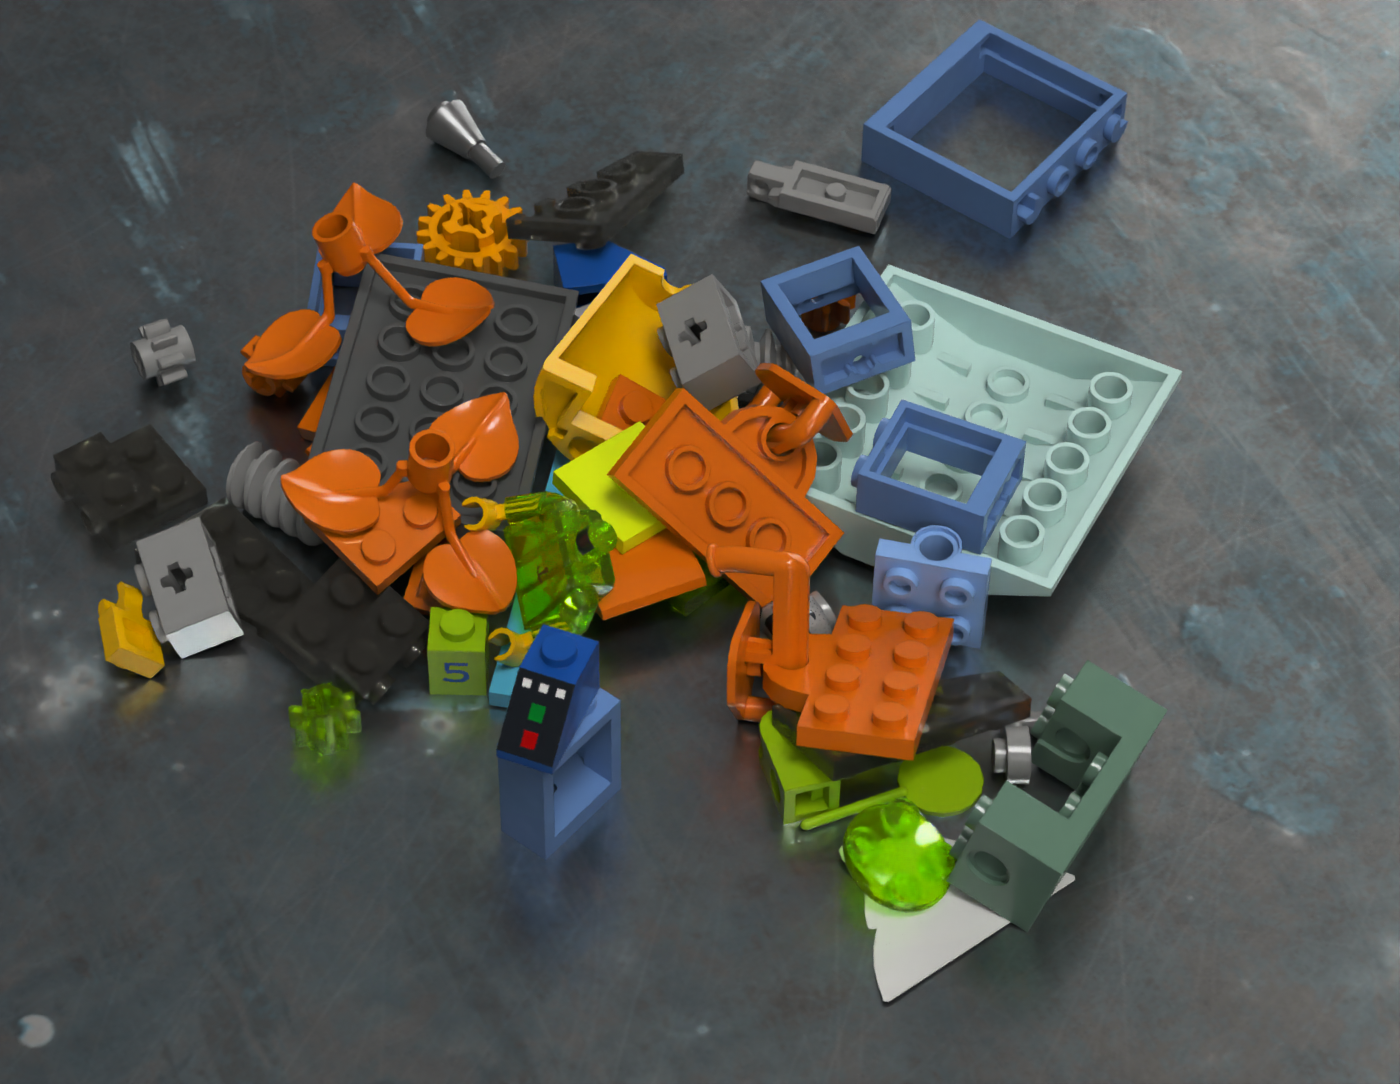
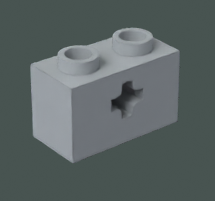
(707, 343)
(190, 561)

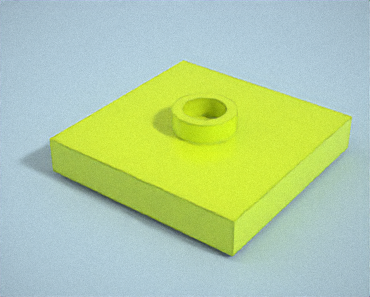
(592, 489)

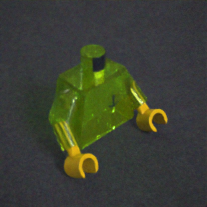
(558, 562)

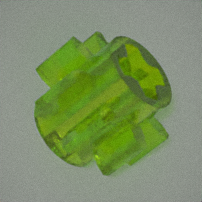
(325, 719)

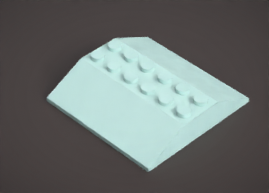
(1061, 392)

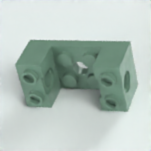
(1019, 846)

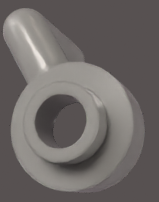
(1013, 750)

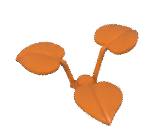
(347, 242)
(478, 440)

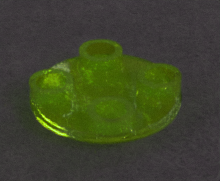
(898, 856)

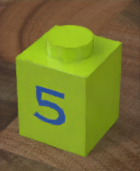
(458, 652)

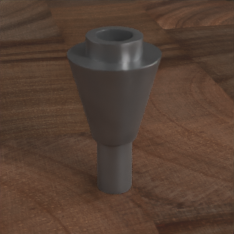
(455, 129)

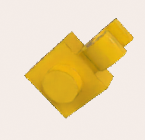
(127, 636)

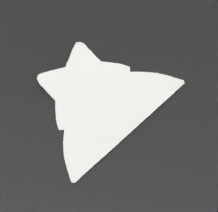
(921, 942)

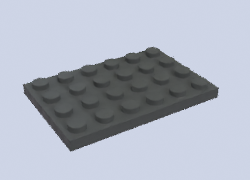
(395, 387)

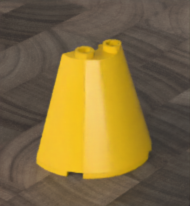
(607, 340)

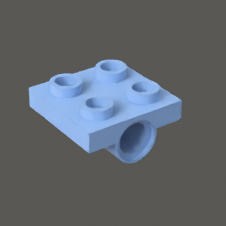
(934, 578)

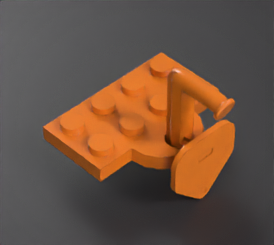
(723, 476)
(855, 688)

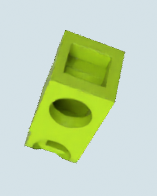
(794, 781)

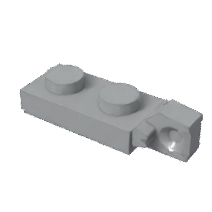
(821, 193)

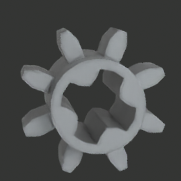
(162, 352)

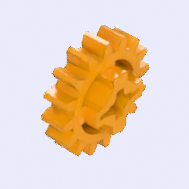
(471, 234)

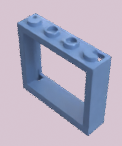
(1024, 67)

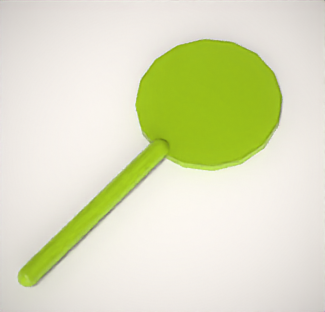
(936, 781)

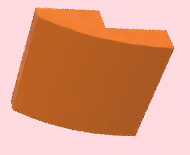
(650, 574)

